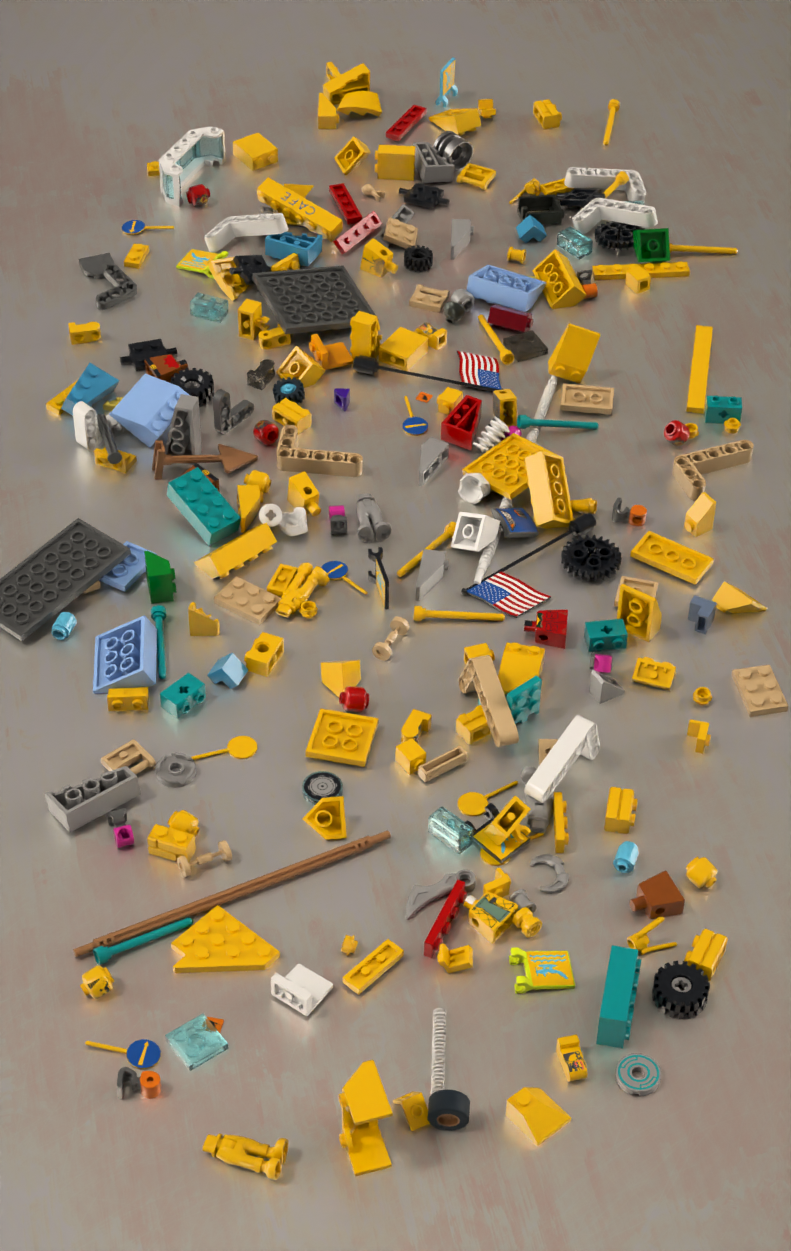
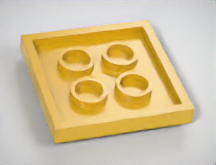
(342, 737)

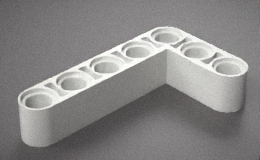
(603, 178)
(615, 211)
(244, 226)
(87, 428)
(578, 739)

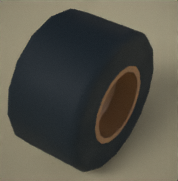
(448, 1110)

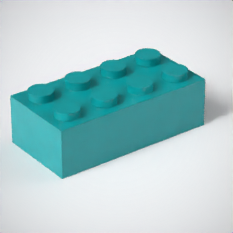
(203, 506)
(619, 997)

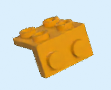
(330, 355)

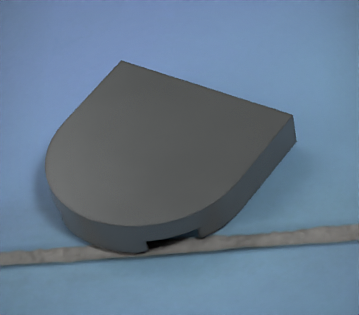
(94, 265)

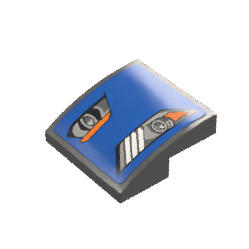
(515, 522)

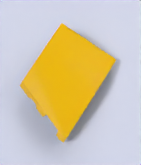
(360, 103)
(231, 285)

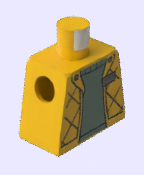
(490, 915)

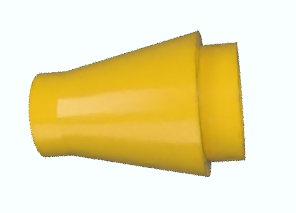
(584, 506)

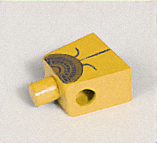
(377, 259)

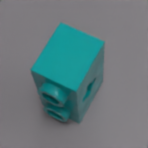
(720, 409)
(605, 635)
(182, 695)

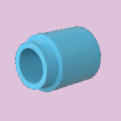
(63, 625)
(626, 857)

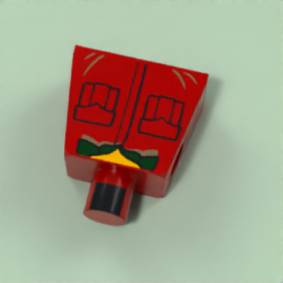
(549, 627)

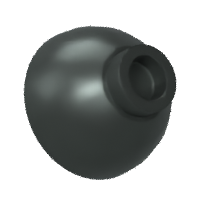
(453, 311)

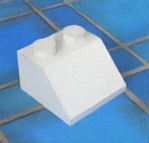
(474, 531)

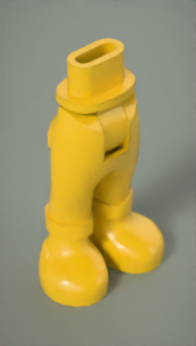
(294, 595)
(238, 1152)

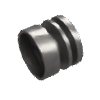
(454, 149)

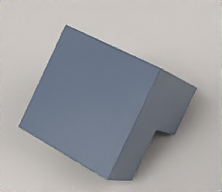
(702, 612)

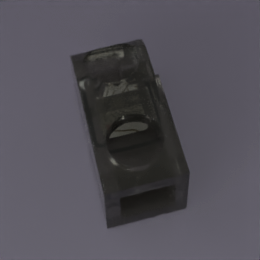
(262, 375)

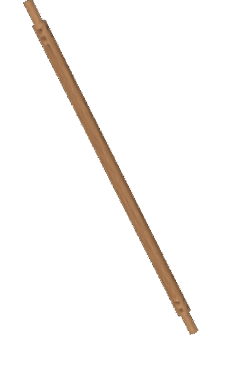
(232, 893)

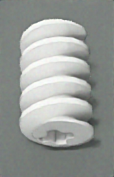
(492, 435)
(275, 509)

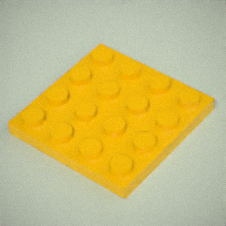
(505, 465)

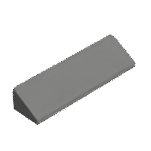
(404, 215)

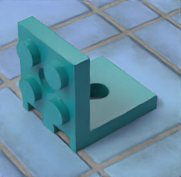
(524, 699)

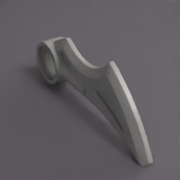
(423, 895)

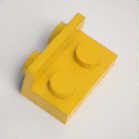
(124, 465)
(654, 673)
(127, 699)

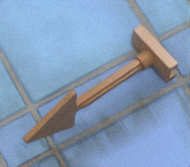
(230, 458)

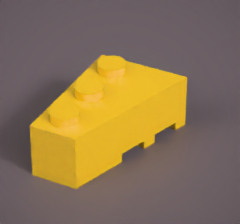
(353, 80)
(365, 335)

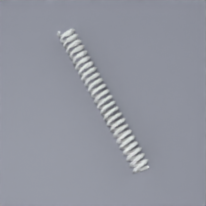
(439, 1050)

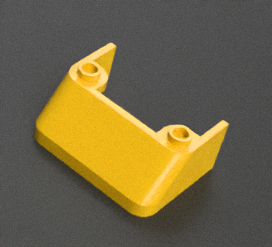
(362, 1106)

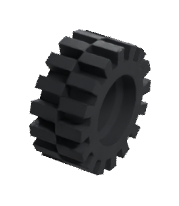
(418, 258)

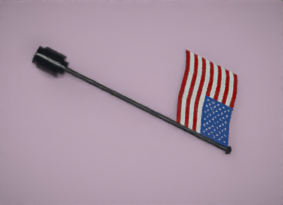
(474, 370)
(511, 594)

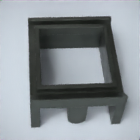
(541, 203)

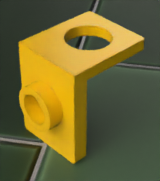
(414, 1109)

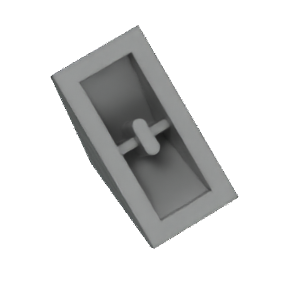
(604, 687)

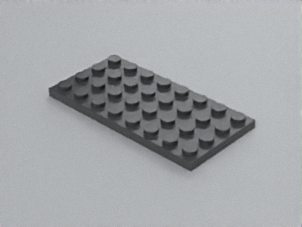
(56, 576)

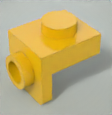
(485, 108)
(700, 730)
(500, 885)
(455, 959)

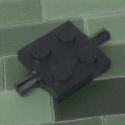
(424, 196)
(579, 197)
(248, 265)
(147, 349)

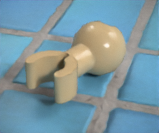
(368, 190)

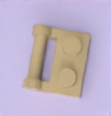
(429, 302)
(126, 756)

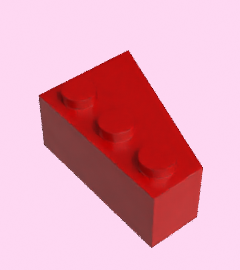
(462, 423)

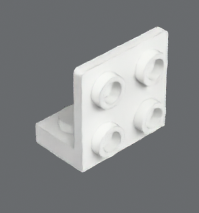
(300, 989)

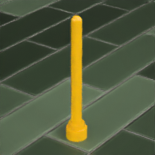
(613, 107)
(621, 179)
(702, 249)
(506, 356)
(448, 533)
(421, 613)

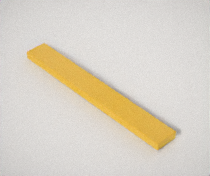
(699, 369)

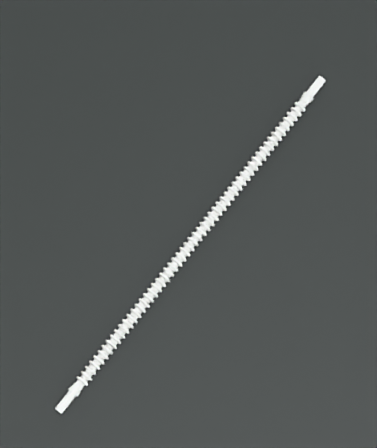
(532, 436)

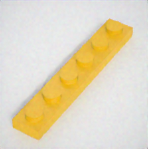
(656, 270)

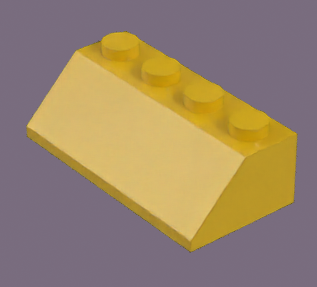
(562, 285)
(548, 490)
(237, 551)

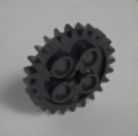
(609, 235)
(591, 558)

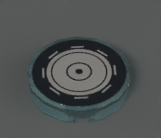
(321, 785)

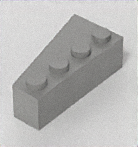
(185, 431)
(93, 798)

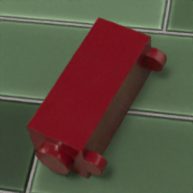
(510, 318)

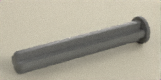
(113, 455)

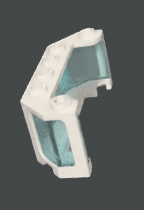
(187, 157)

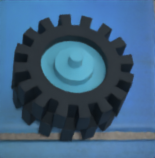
(290, 389)

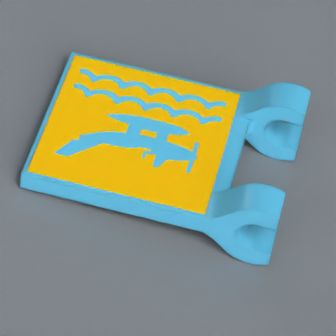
(447, 79)

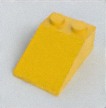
(457, 120)
(573, 353)
(639, 613)
(519, 665)

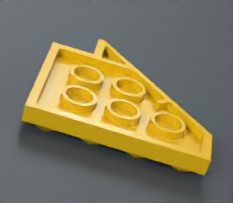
(221, 945)

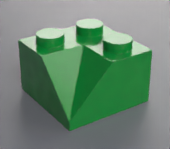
(652, 245)
(159, 578)

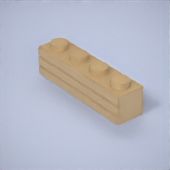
(442, 763)

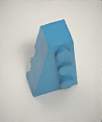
(285, 244)
(90, 388)

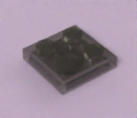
(525, 346)

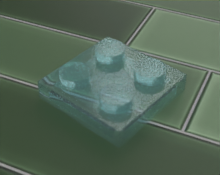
(196, 1042)

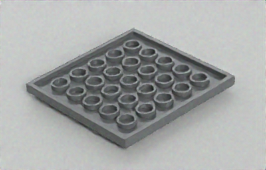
(311, 298)

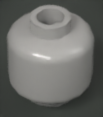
(463, 298)

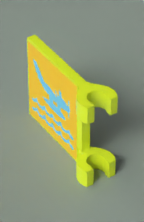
(197, 261)
(542, 970)

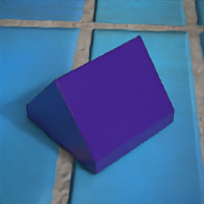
(342, 398)

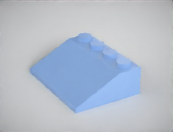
(505, 288)
(148, 408)
(126, 656)

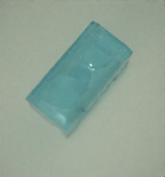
(574, 242)
(209, 307)
(450, 830)

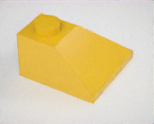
(352, 155)
(301, 367)
(735, 600)
(535, 1114)

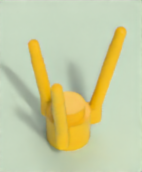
(531, 187)
(640, 939)

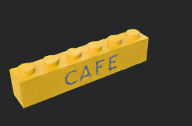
(299, 209)

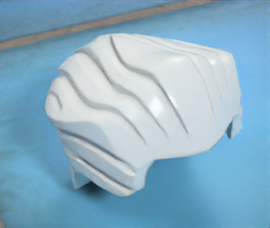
(473, 487)
(294, 522)

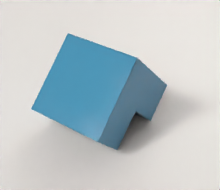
(531, 228)
(229, 670)

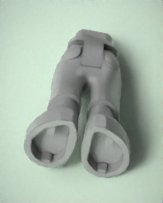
(367, 510)
(540, 812)

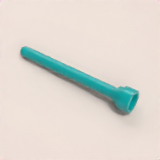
(524, 422)
(158, 614)
(103, 954)

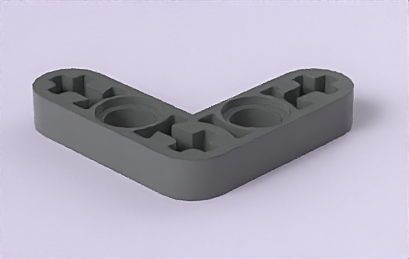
(126, 288)
(229, 418)

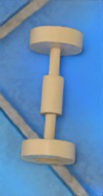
(382, 650)
(224, 851)

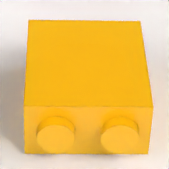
(255, 151)
(395, 162)
(403, 349)

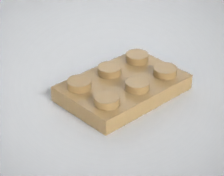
(587, 399)
(247, 600)
(759, 690)

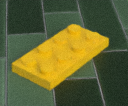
(672, 557)

